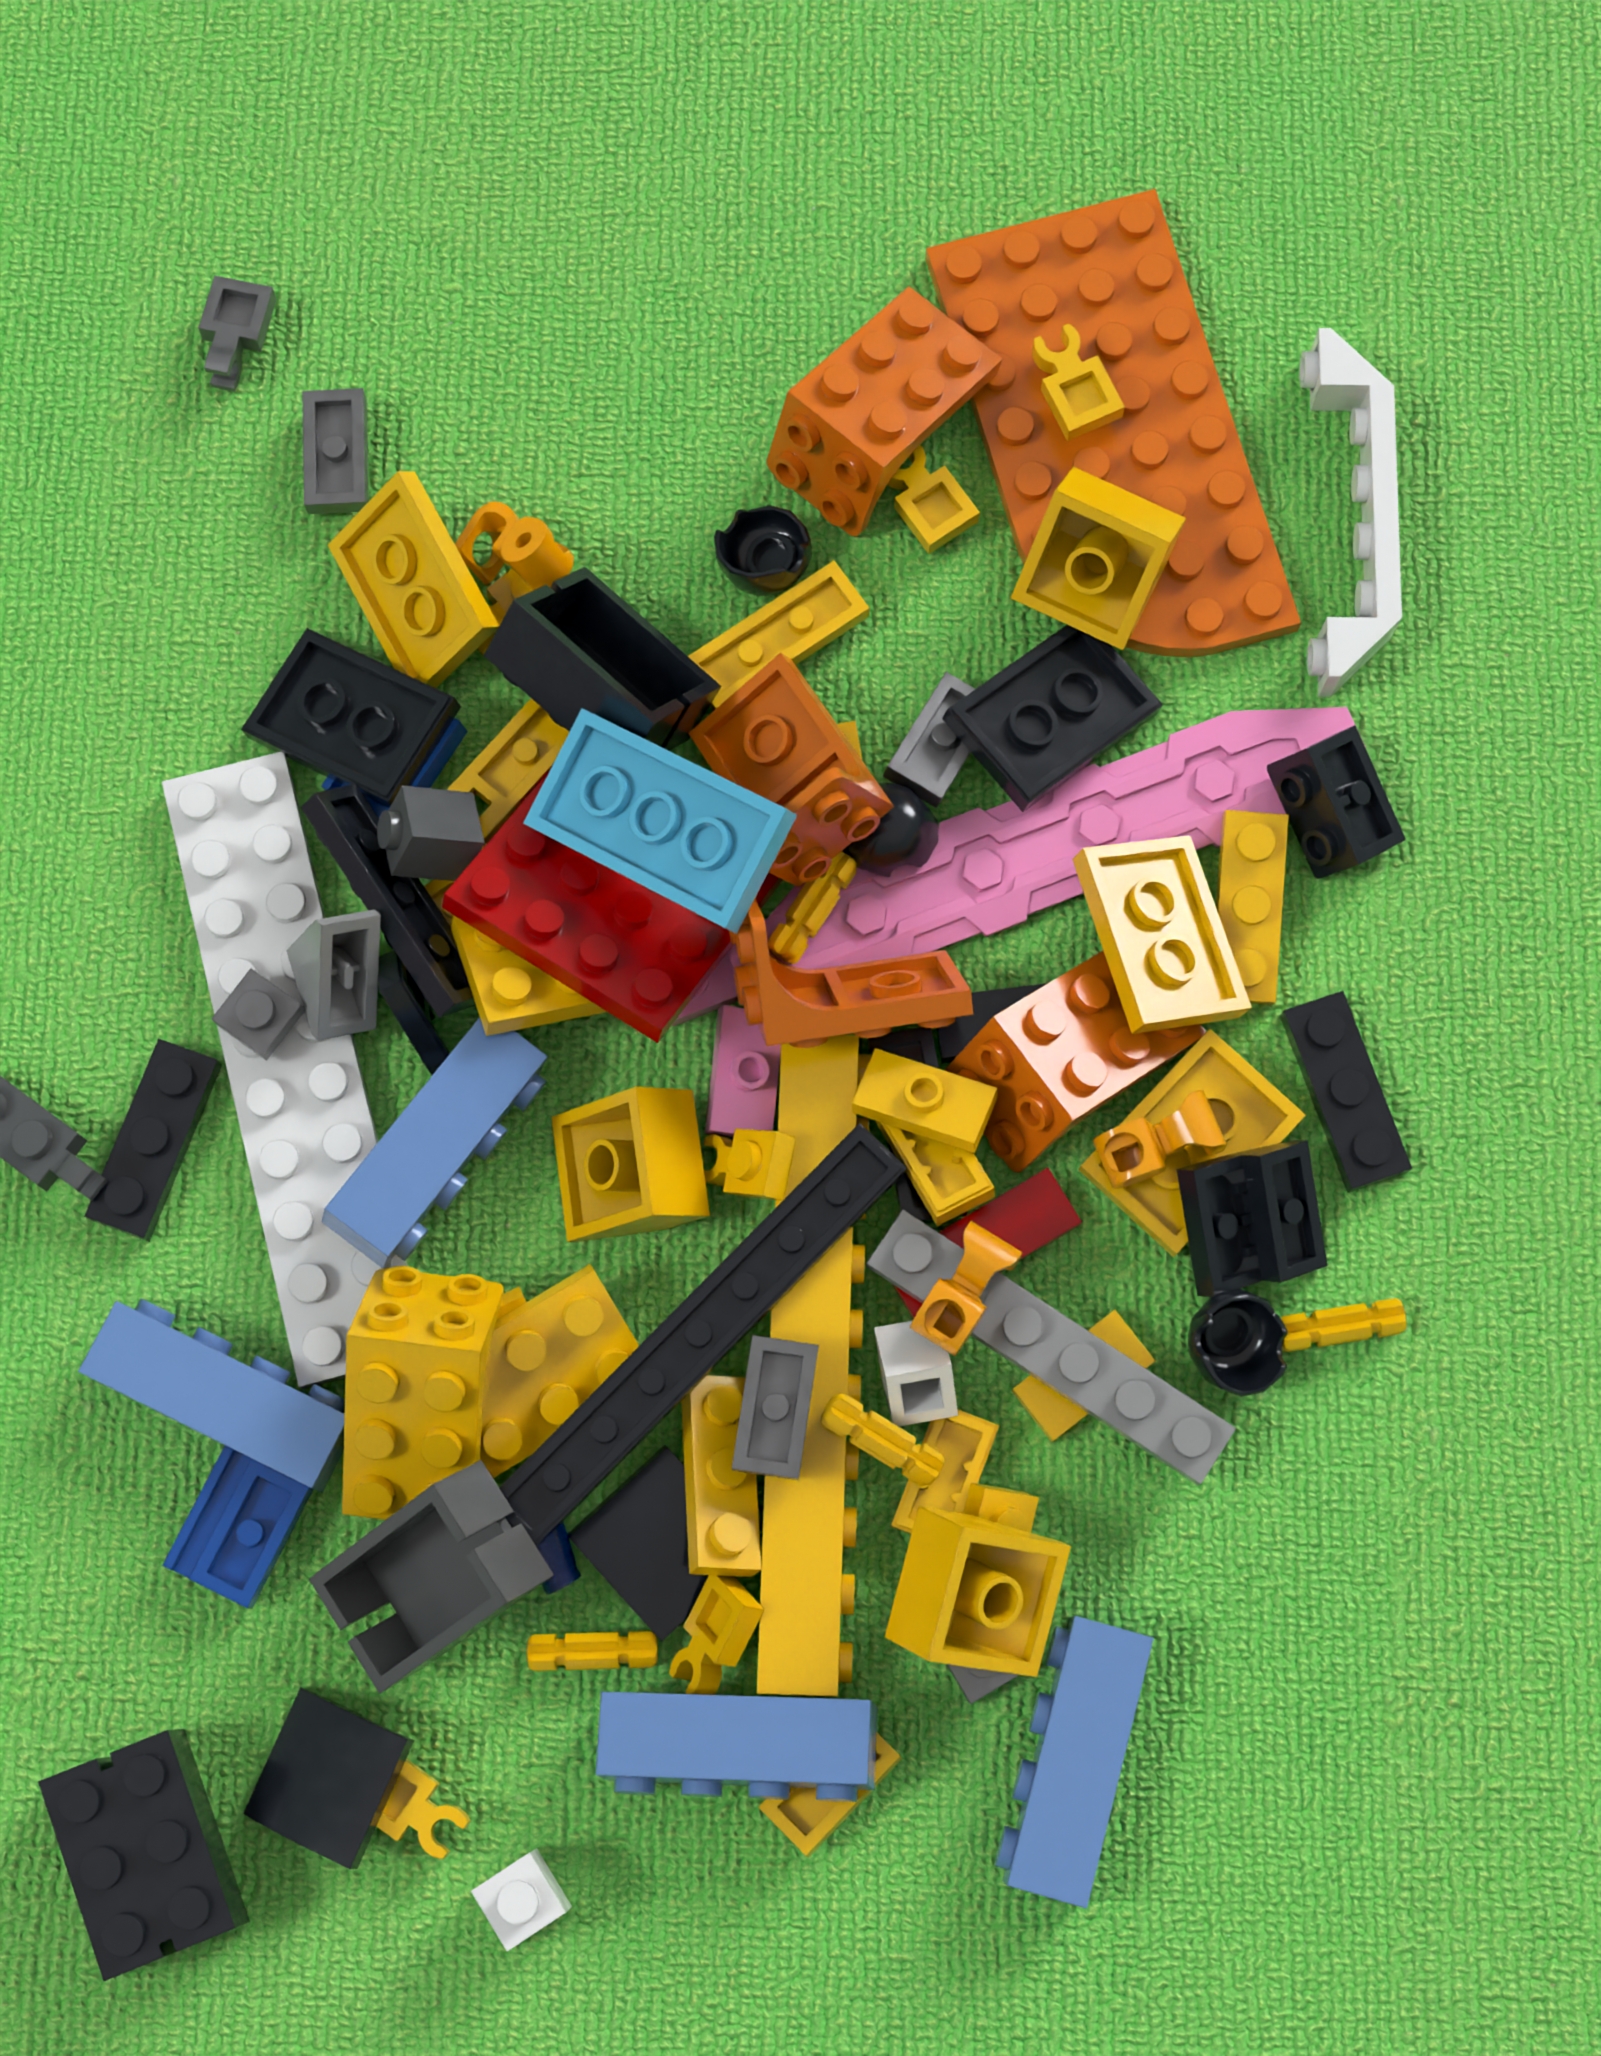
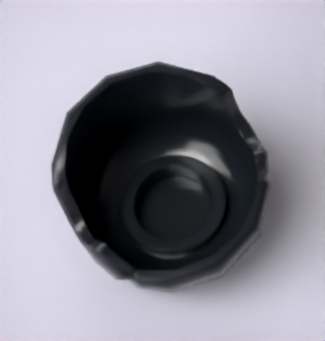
(763, 550)
(902, 837)
(1238, 1342)

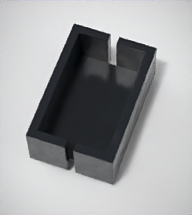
(596, 653)
(143, 1852)

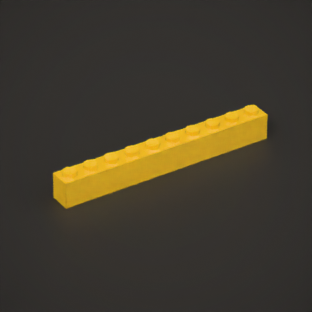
(807, 1517)

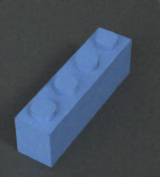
(433, 1142)
(217, 1394)
(738, 1743)
(1076, 1760)

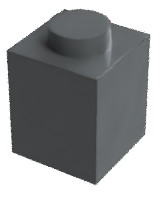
(430, 833)

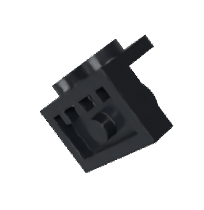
(1335, 803)

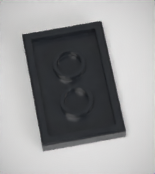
(1051, 713)
(351, 717)

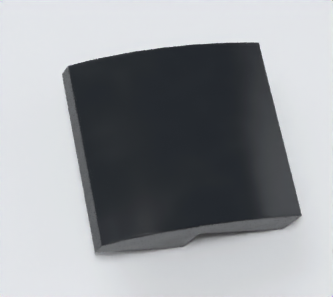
(1252, 1217)
(642, 1543)
(328, 1778)

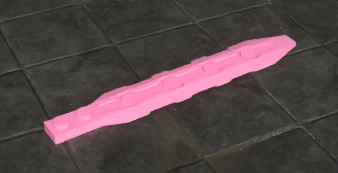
(1013, 863)

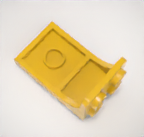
(414, 1385)

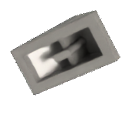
(338, 973)

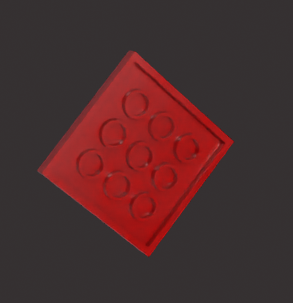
(590, 924)

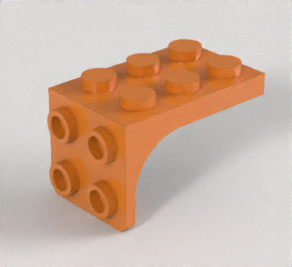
(874, 405)
(792, 752)
(855, 998)
(1061, 1059)

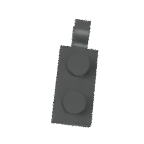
(42, 1144)

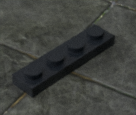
(407, 911)

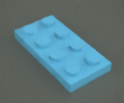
(660, 820)

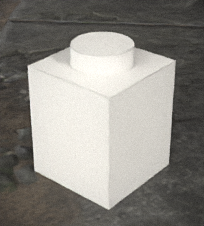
(914, 1376)
(521, 1899)

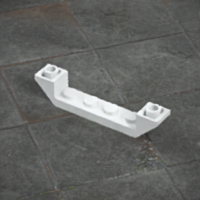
(1348, 382)

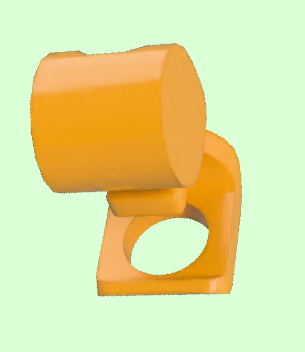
(519, 543)
(1140, 1149)
(955, 1303)

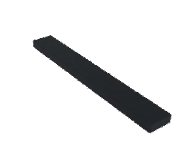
(699, 1333)

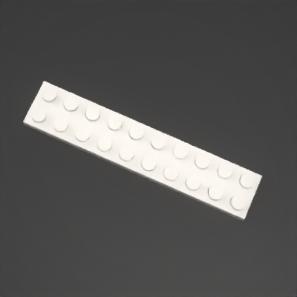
(308, 1104)

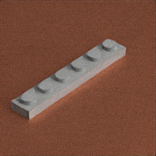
(1062, 1354)

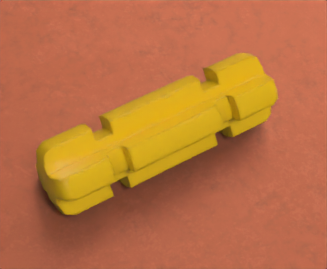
(811, 910)
(1344, 1324)
(882, 1439)
(592, 1651)

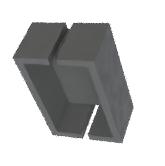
(443, 1567)

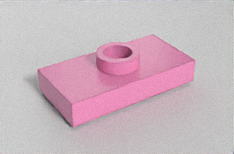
(741, 1076)

